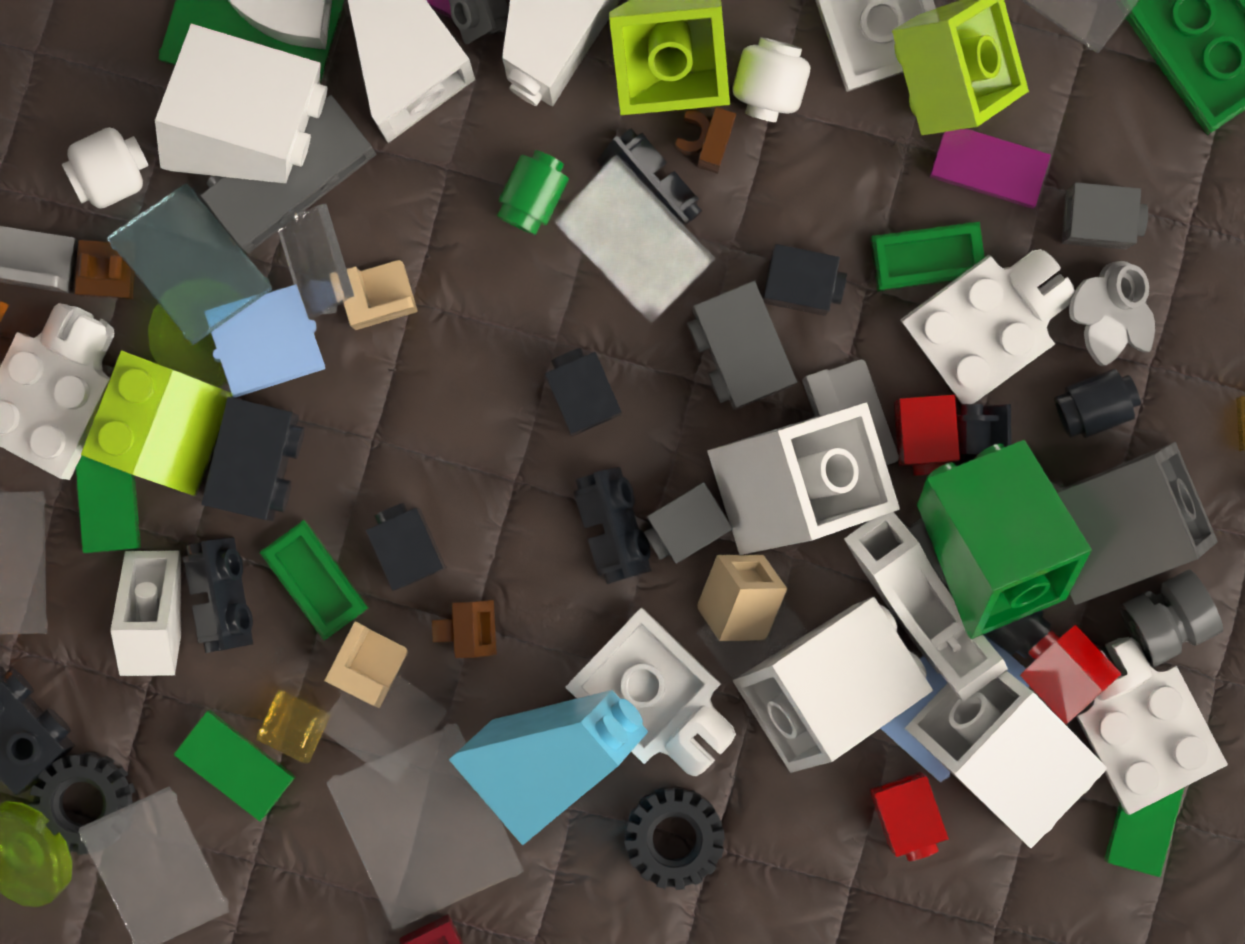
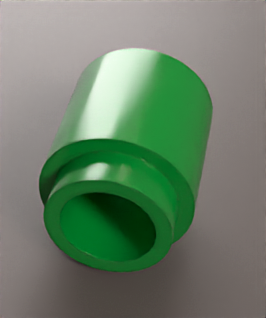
(532, 192)

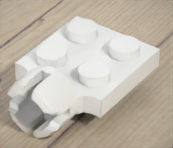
(990, 322)
(54, 389)
(666, 689)
(1148, 730)

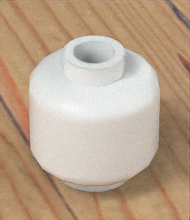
(771, 79)
(105, 167)

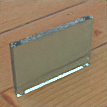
(189, 263)

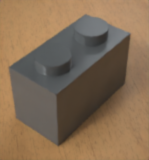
(742, 346)

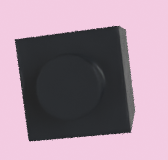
(803, 280)
(582, 391)
(405, 546)

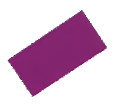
(990, 166)

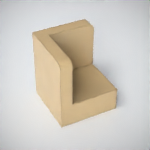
(379, 295)
(741, 597)
(366, 665)

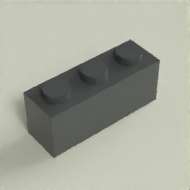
(258, 208)

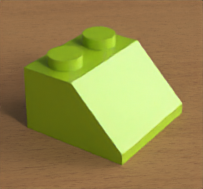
(669, 55)
(959, 64)
(157, 424)

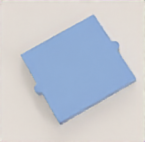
(267, 343)

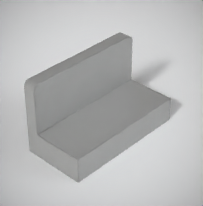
(37, 259)
(849, 387)

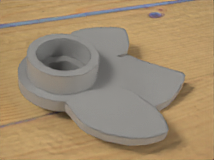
(1114, 311)

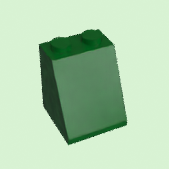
(1001, 537)

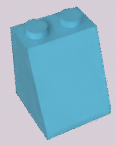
(548, 757)

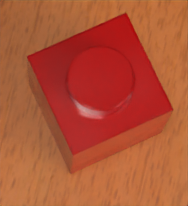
(926, 432)
(1068, 672)
(909, 816)

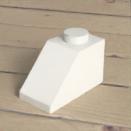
(148, 613)

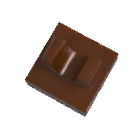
(712, 140)
(102, 272)
(470, 629)

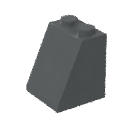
(1137, 521)

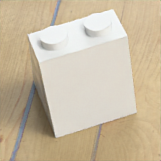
(548, 43)
(406, 61)
(237, 109)
(803, 480)
(834, 686)
(1009, 753)

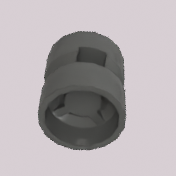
(1172, 617)

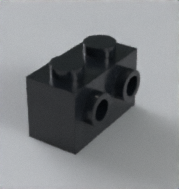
(253, 460)
(28, 735)

